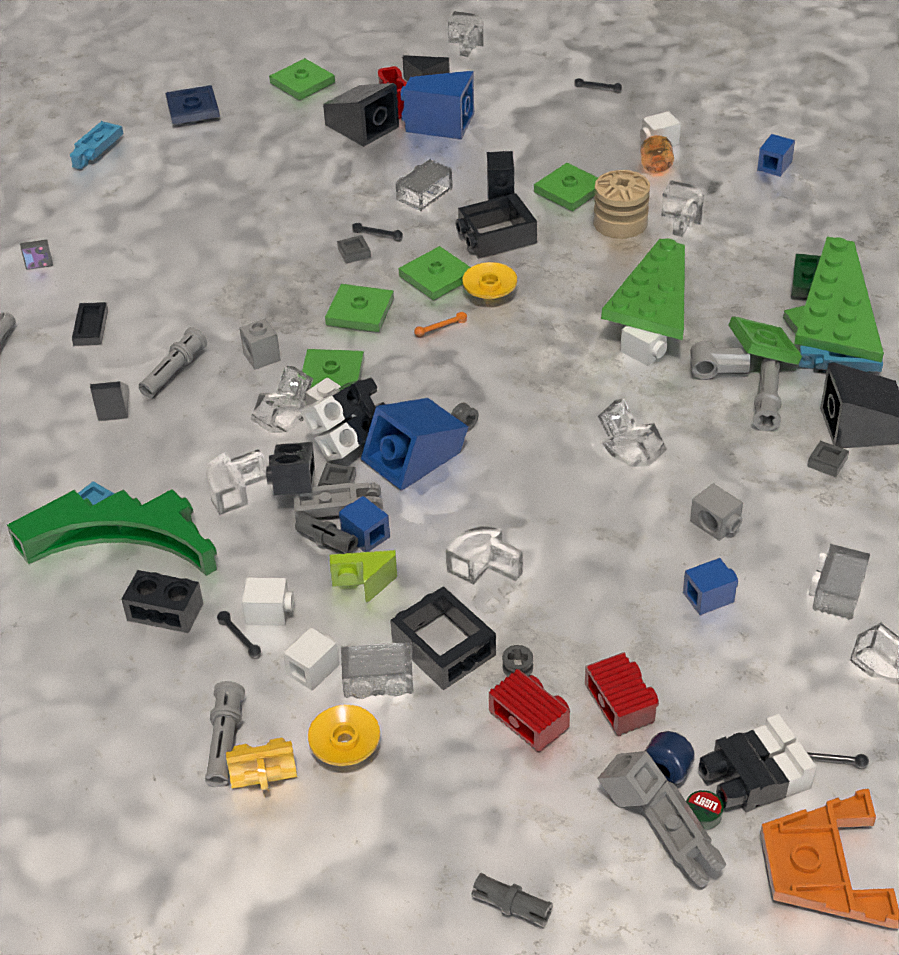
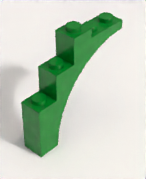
(117, 519)

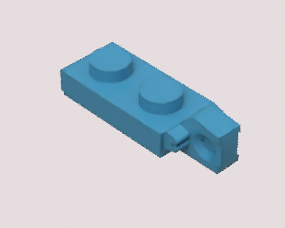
(94, 143)
(820, 358)

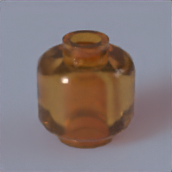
(657, 152)

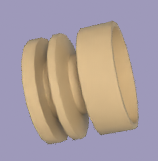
(621, 204)

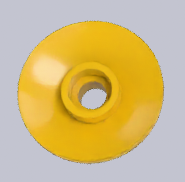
(489, 280)
(344, 724)

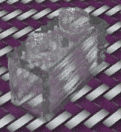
(424, 185)
(840, 581)
(377, 670)

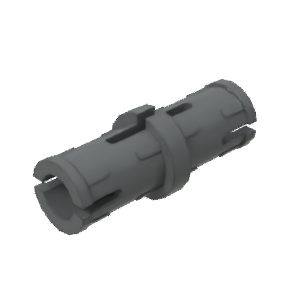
(326, 533)
(512, 899)

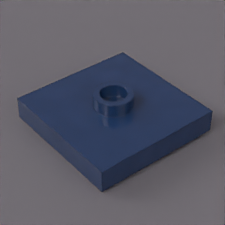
(192, 104)

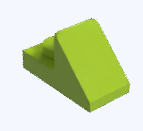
(372, 569)

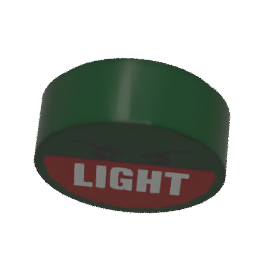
(706, 807)

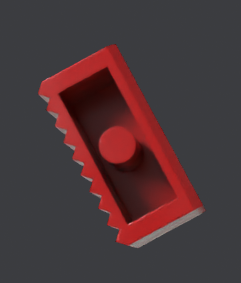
(621, 693)
(529, 709)

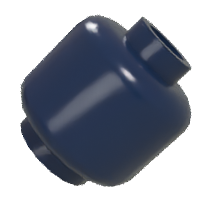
(672, 755)

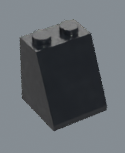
(364, 112)
(860, 407)

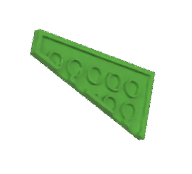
(653, 292)
(839, 307)

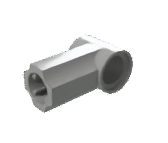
(709, 360)

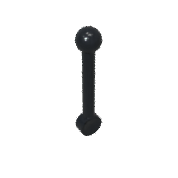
(617, 87)
(357, 228)
(225, 619)
(859, 760)

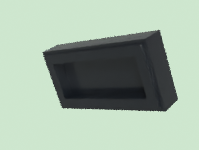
(90, 324)

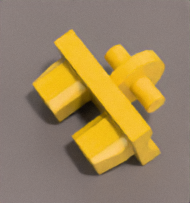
(261, 764)

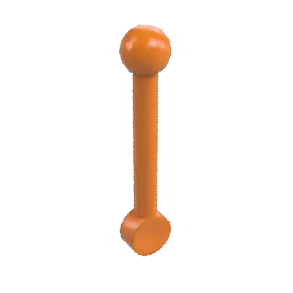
(461, 317)

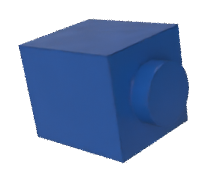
(776, 155)
(366, 523)
(710, 586)

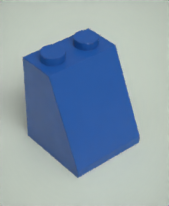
(439, 104)
(412, 440)

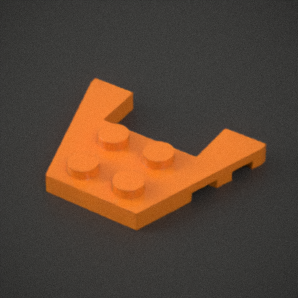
(810, 866)

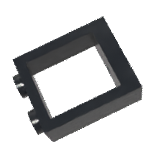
(495, 211)
(460, 659)

